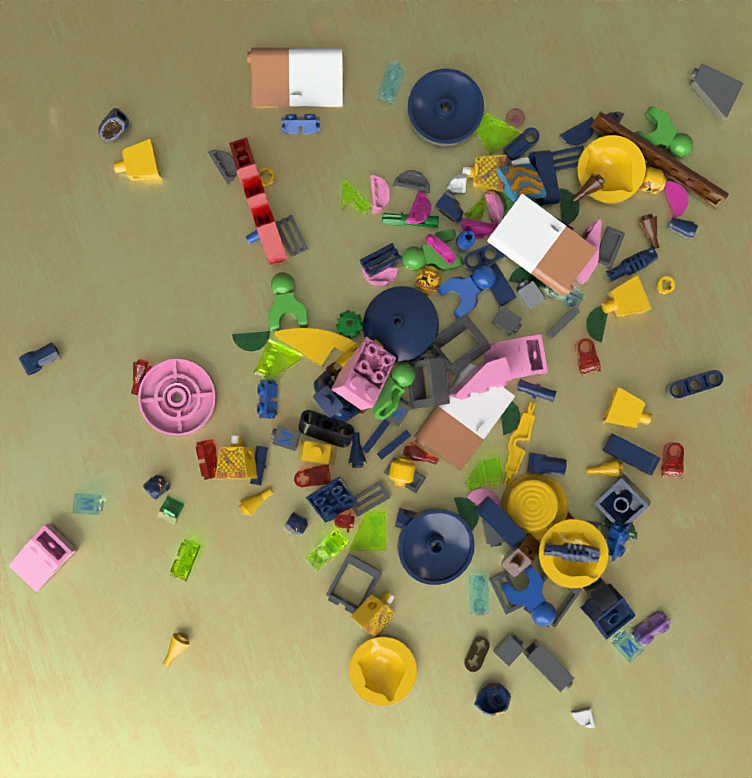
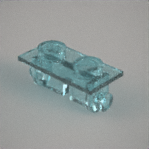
(391, 82)
(573, 299)
(479, 594)

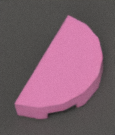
(380, 193)
(495, 207)
(382, 278)
(479, 494)

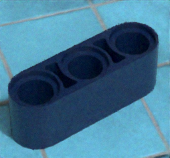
(545, 167)
(479, 255)
(702, 380)
(631, 454)
(500, 522)

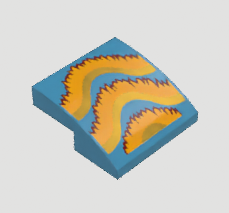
(521, 180)

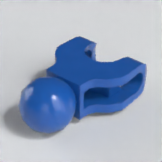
(469, 288)
(542, 612)

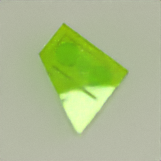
(495, 133)
(276, 360)
(371, 533)

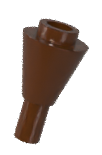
(591, 186)
(649, 225)

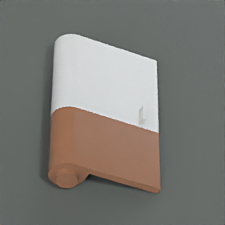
(296, 76)
(542, 245)
(463, 424)

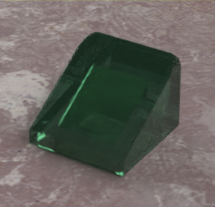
(171, 510)

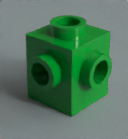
(353, 331)

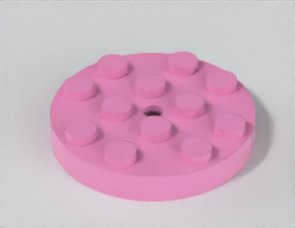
(158, 394)

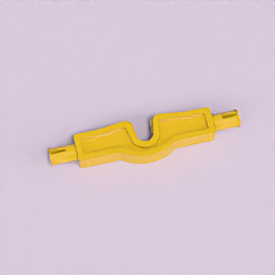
(516, 453)

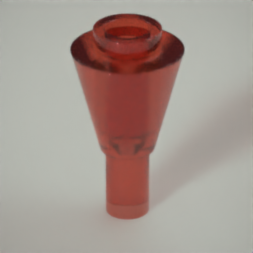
(140, 369)
(417, 454)

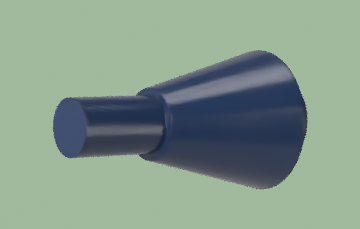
(357, 455)

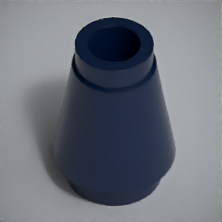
(683, 227)

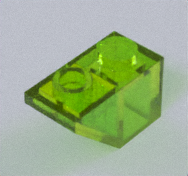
(485, 472)
(326, 550)

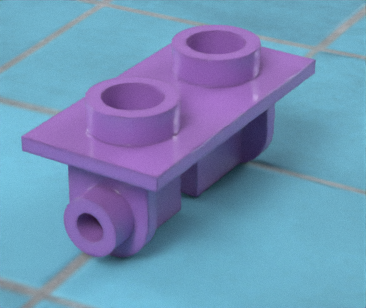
(646, 634)

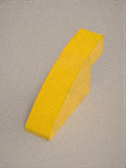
(314, 343)

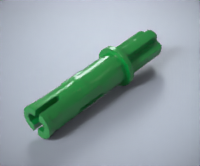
(400, 219)

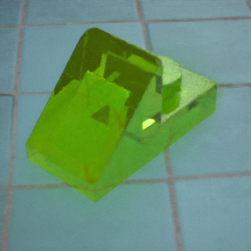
(350, 195)

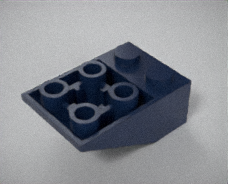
(332, 499)

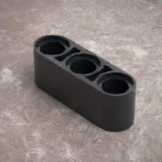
(326, 429)
(601, 594)

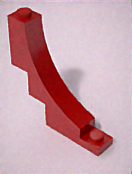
(257, 201)

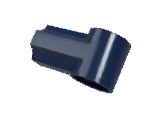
(520, 144)
(35, 360)
(542, 464)

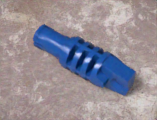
(465, 240)

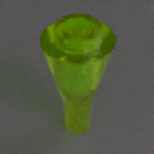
(476, 211)

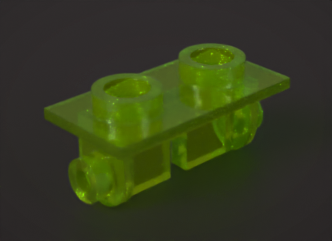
(188, 552)

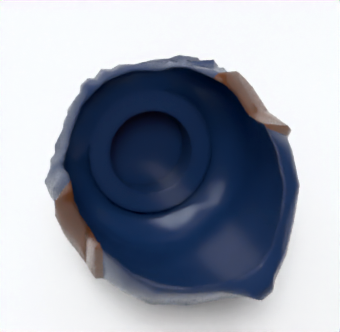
(493, 699)

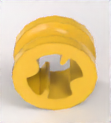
(271, 173)
(659, 285)

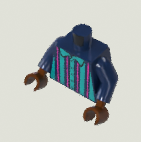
(331, 402)

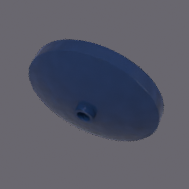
(450, 90)
(417, 327)
(440, 562)

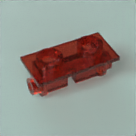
(207, 451)
(345, 521)

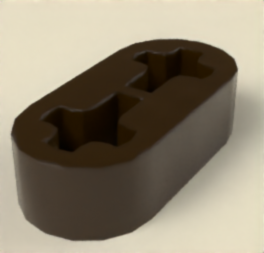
(480, 656)

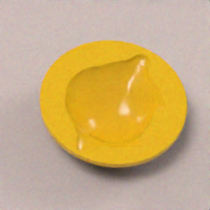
(618, 163)
(535, 503)
(573, 573)
(382, 671)

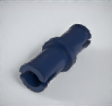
(536, 390)
(260, 459)

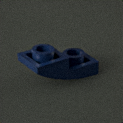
(501, 289)

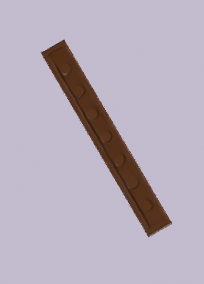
(663, 161)

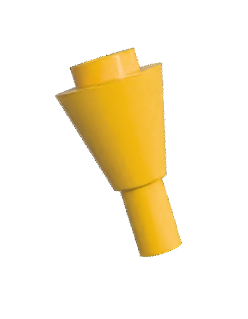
(610, 468)
(251, 503)
(177, 645)

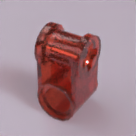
(587, 358)
(672, 462)
(316, 476)

